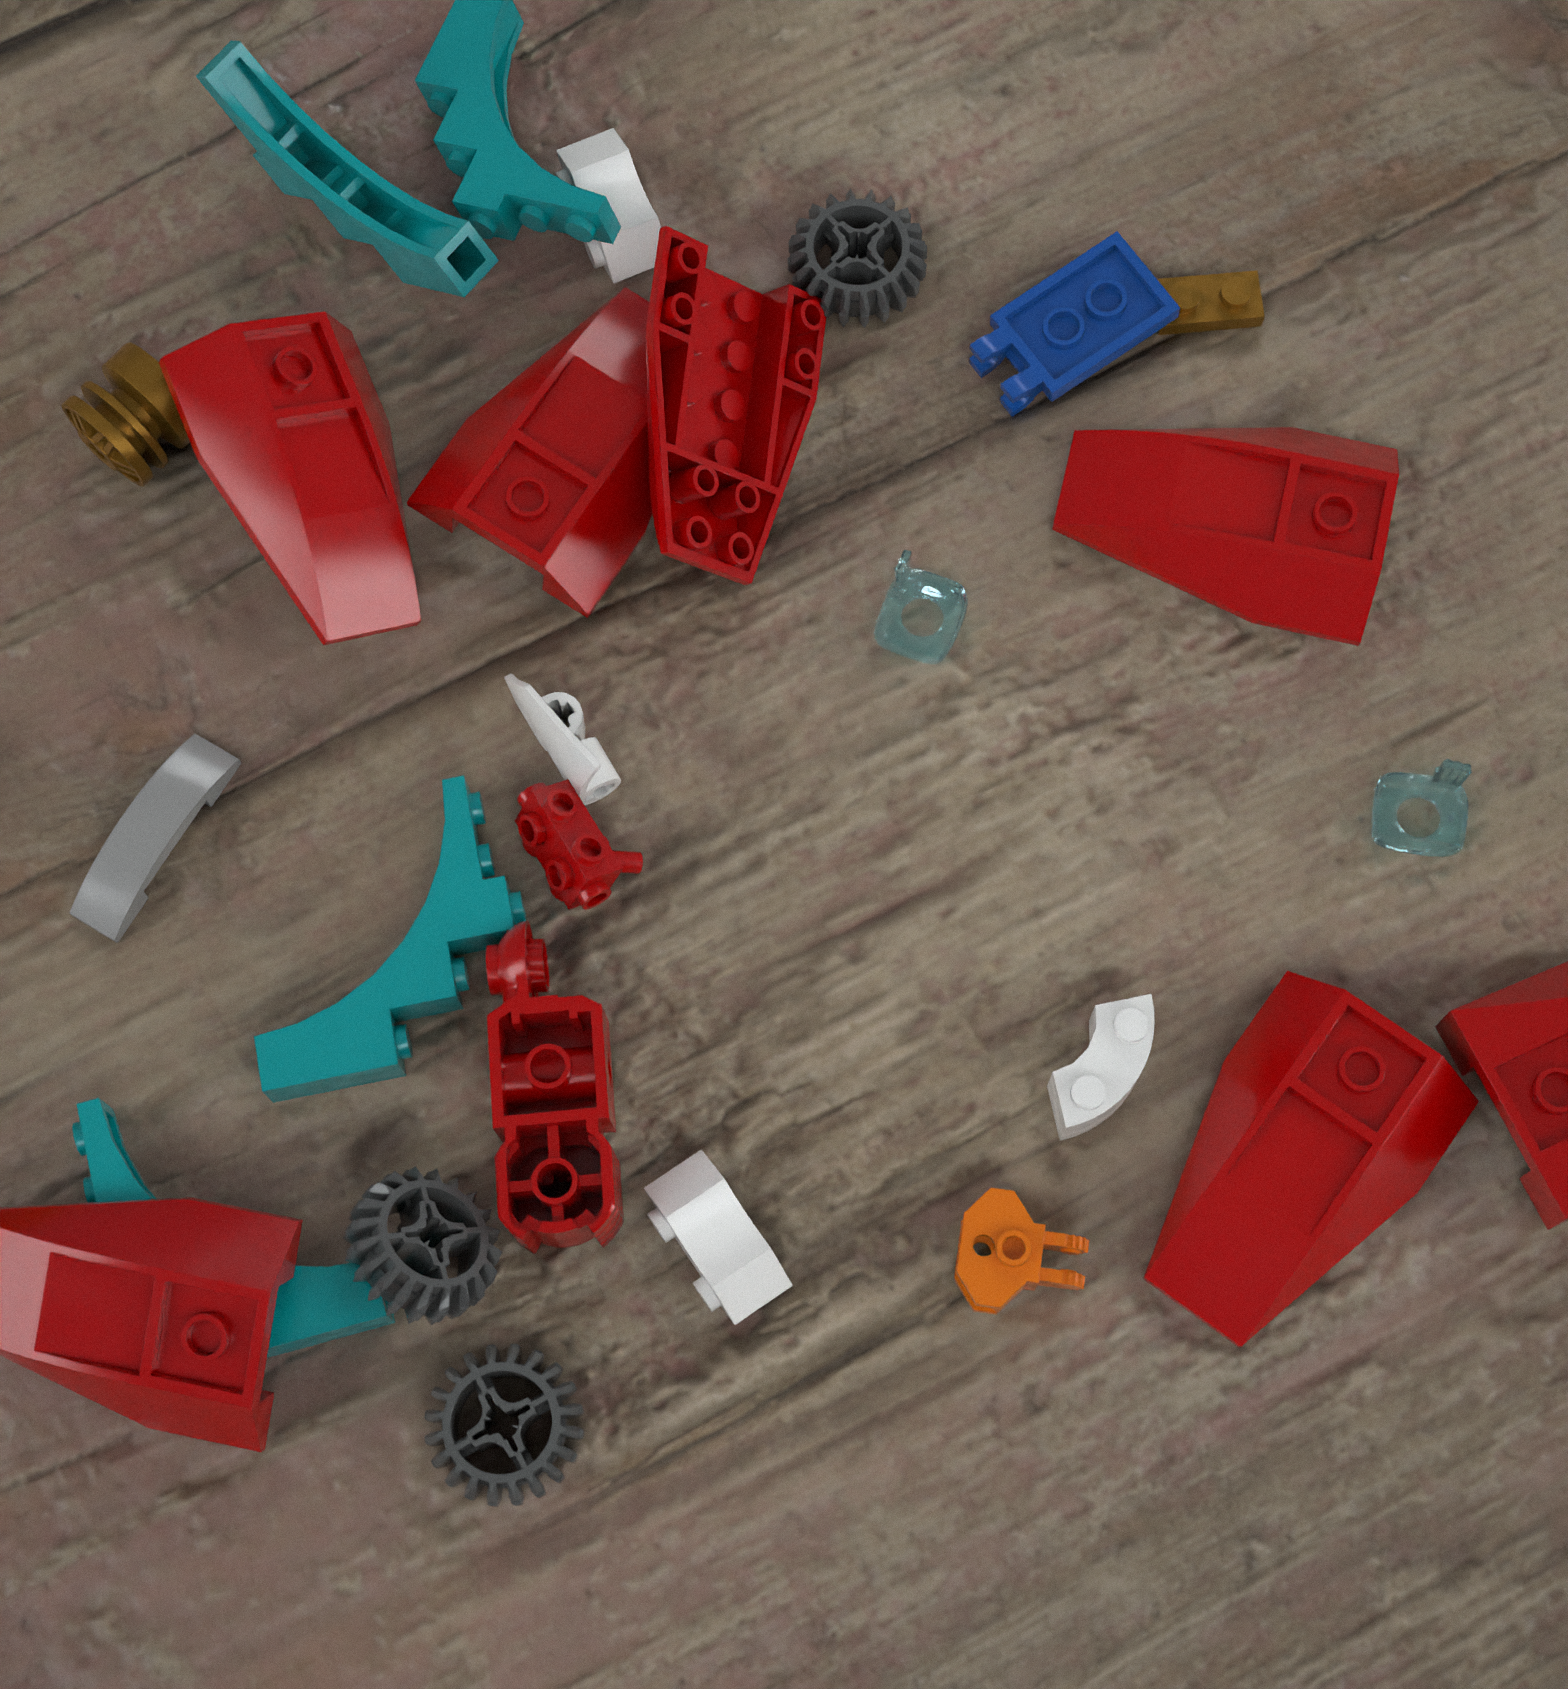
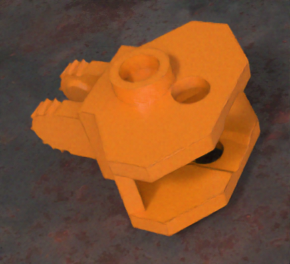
(1015, 1256)

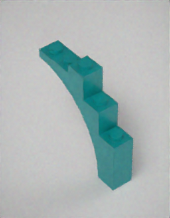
(306, 162)
(501, 183)
(360, 1034)
(309, 1308)

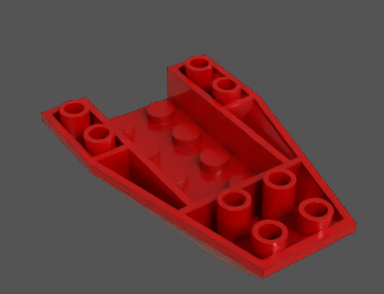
(725, 405)
(559, 459)
(304, 464)
(1245, 518)
(1301, 1154)
(150, 1308)

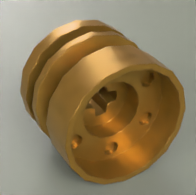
(131, 417)

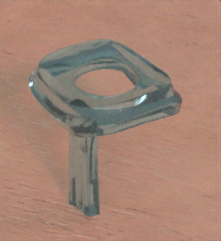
(914, 585)
(1441, 790)

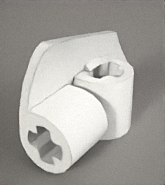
(576, 758)

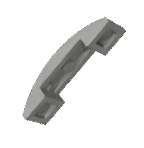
(148, 833)

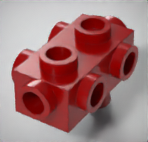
(570, 845)

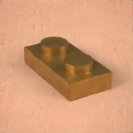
(1215, 302)

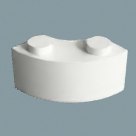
(606, 168)
(1107, 1070)
(717, 1237)

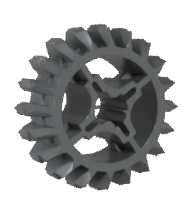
(858, 231)
(412, 1263)
(529, 1412)

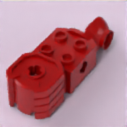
(550, 1103)

